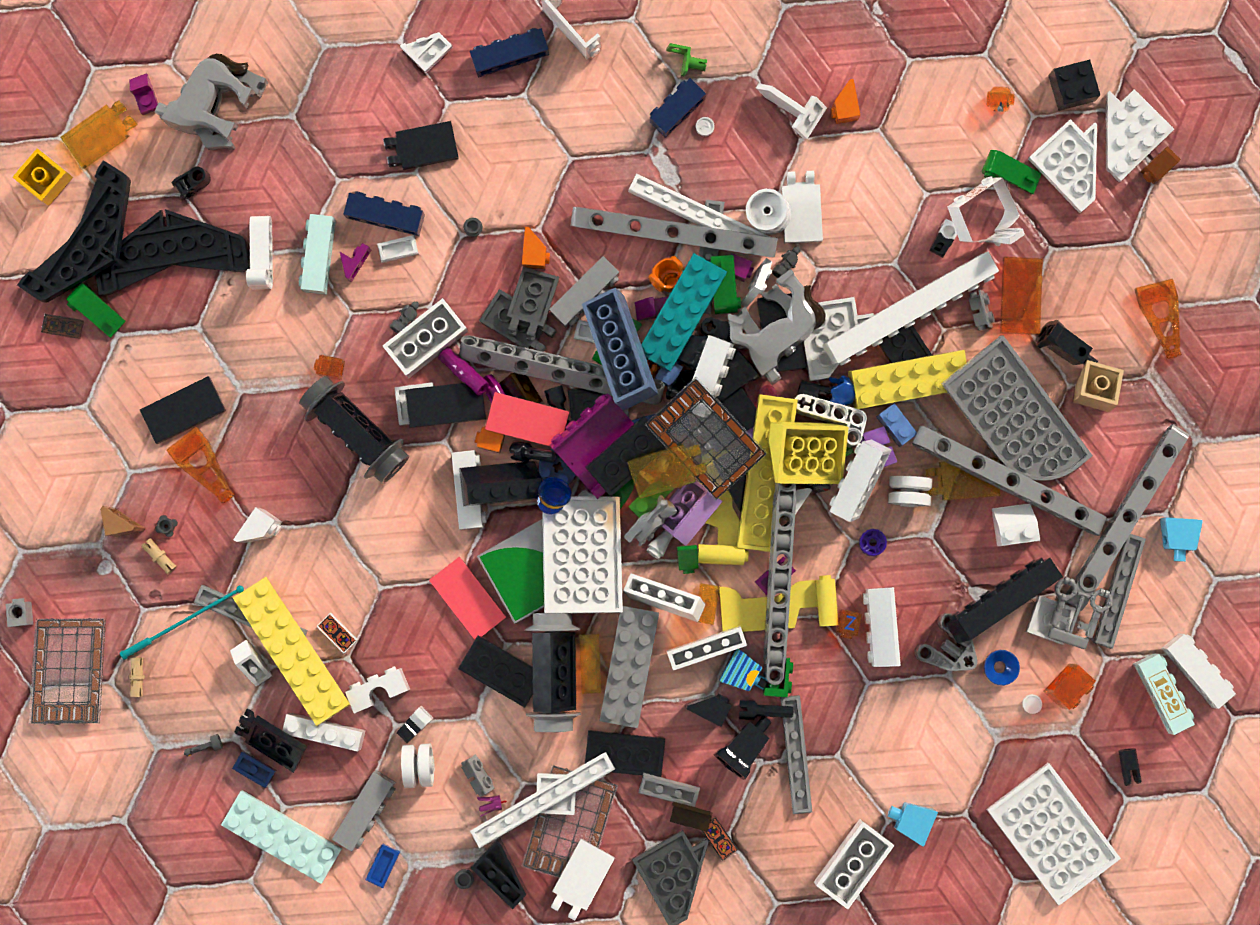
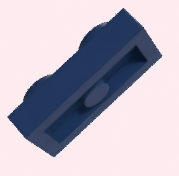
(254, 769)

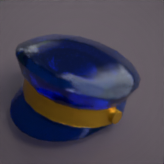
(553, 495)

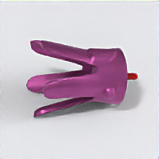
(494, 805)

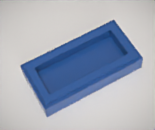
(382, 865)

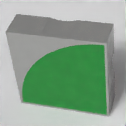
(517, 571)

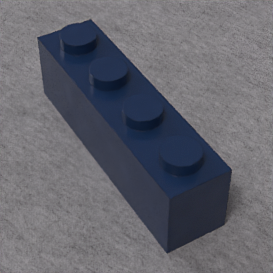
(509, 52)
(383, 213)

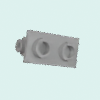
(981, 302)
(482, 783)

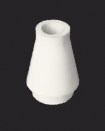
(659, 545)

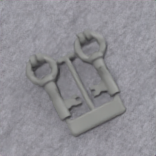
(1068, 637)

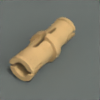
(159, 556)
(136, 677)

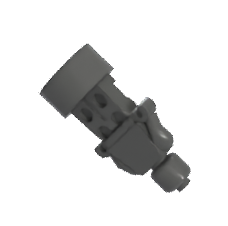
(789, 259)
(408, 314)
(215, 742)

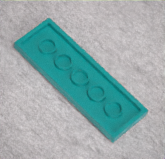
(682, 312)

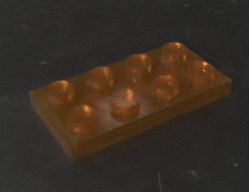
(1021, 295)

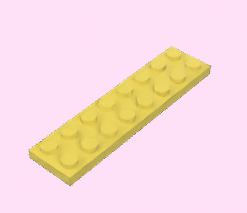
(760, 481)
(291, 651)

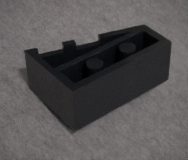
(500, 873)

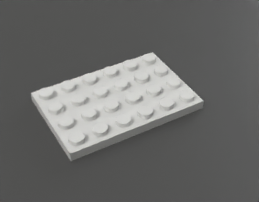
(583, 557)
(1053, 834)

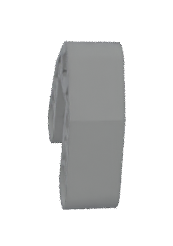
(939, 660)

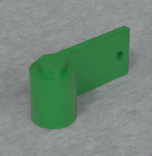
(1011, 170)
(726, 297)
(95, 309)

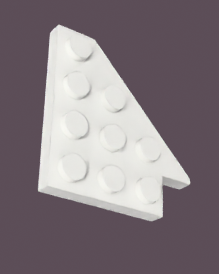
(1131, 132)
(1070, 163)
(839, 318)

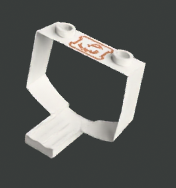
(1003, 233)

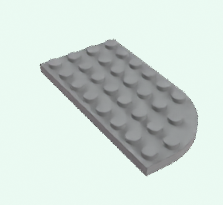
(1015, 414)

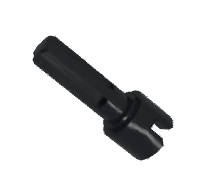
(556, 398)
(525, 452)
(755, 710)

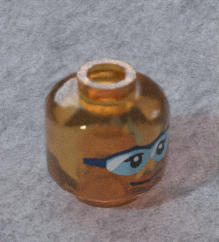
(1000, 99)

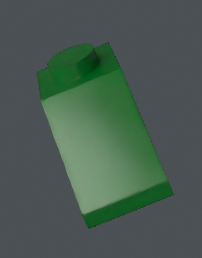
(687, 558)

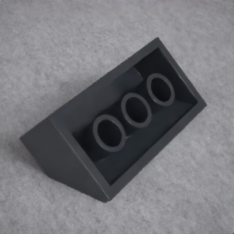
(499, 483)

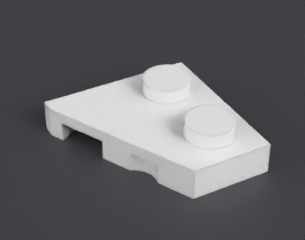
(427, 51)
(758, 285)

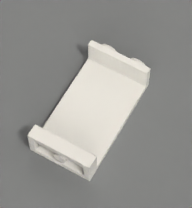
(587, 49)

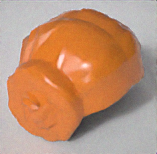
(666, 274)

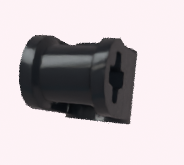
(187, 183)
(721, 329)
(682, 380)

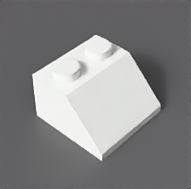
(1015, 525)
(258, 526)

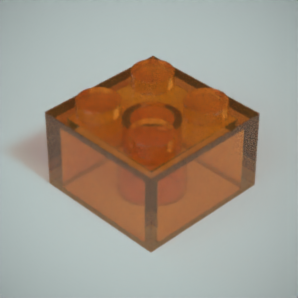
(1070, 686)

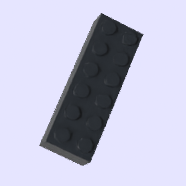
(1003, 599)

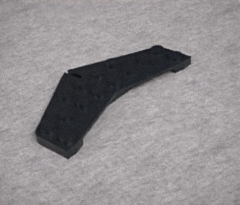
(181, 243)
(83, 253)

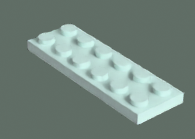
(281, 836)

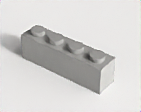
(586, 288)
(364, 810)

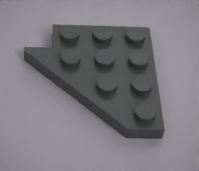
(672, 874)

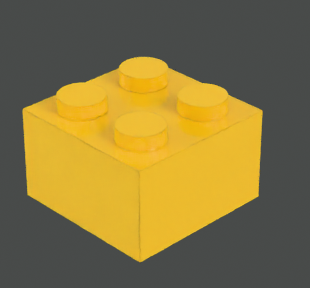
(42, 177)

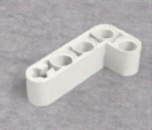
(261, 256)
(828, 415)

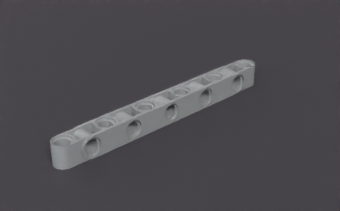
(687, 234)
(541, 365)
(1022, 486)
(1134, 504)
(779, 581)

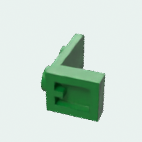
(775, 690)

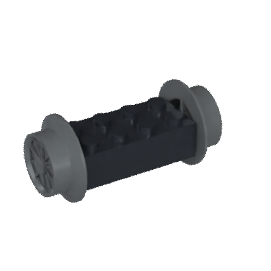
(354, 428)

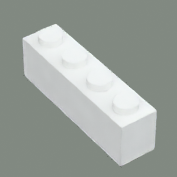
(468, 516)
(664, 597)
(706, 648)
(1198, 670)
(326, 733)

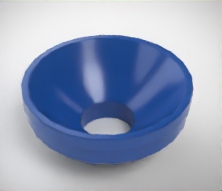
(1011, 669)

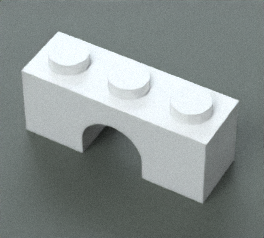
(361, 695)

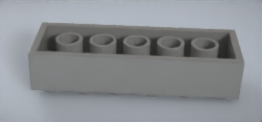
(629, 667)

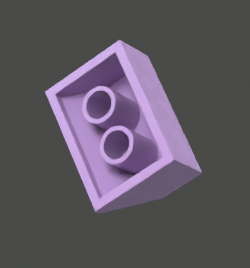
(693, 509)

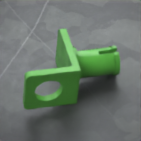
(688, 61)

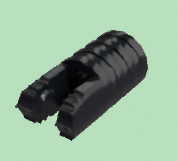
(813, 389)
(1128, 762)

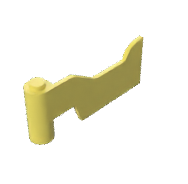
(728, 527)
(751, 612)

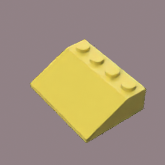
(808, 452)

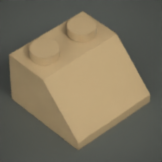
(1098, 386)

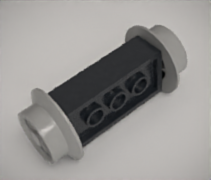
(553, 672)

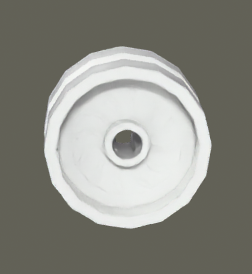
(759, 205)
(910, 490)
(417, 765)

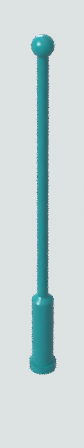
(147, 641)

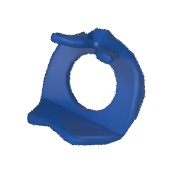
(843, 392)

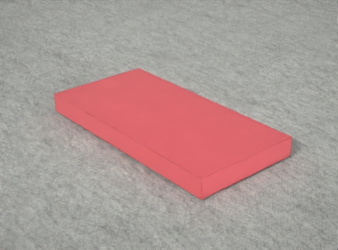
(525, 419)
(467, 598)

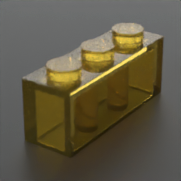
(590, 663)

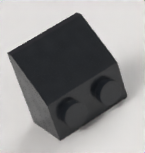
(711, 708)

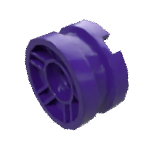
(876, 535)

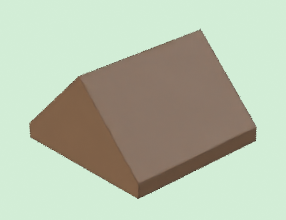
(117, 523)

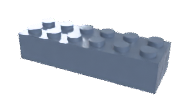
(619, 349)

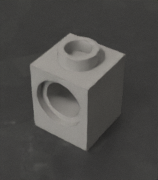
(27, 615)

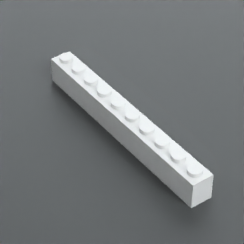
(910, 308)

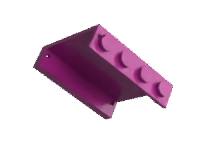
(589, 437)

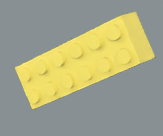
(904, 379)

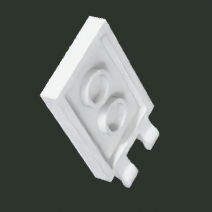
(805, 207)
(581, 877)

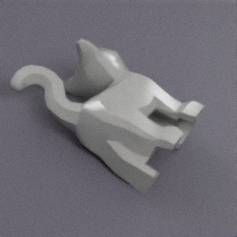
(651, 521)

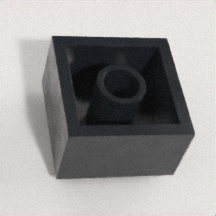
(1074, 85)

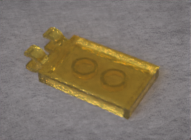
(98, 134)
(665, 470)
(958, 484)

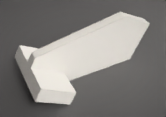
(806, 116)

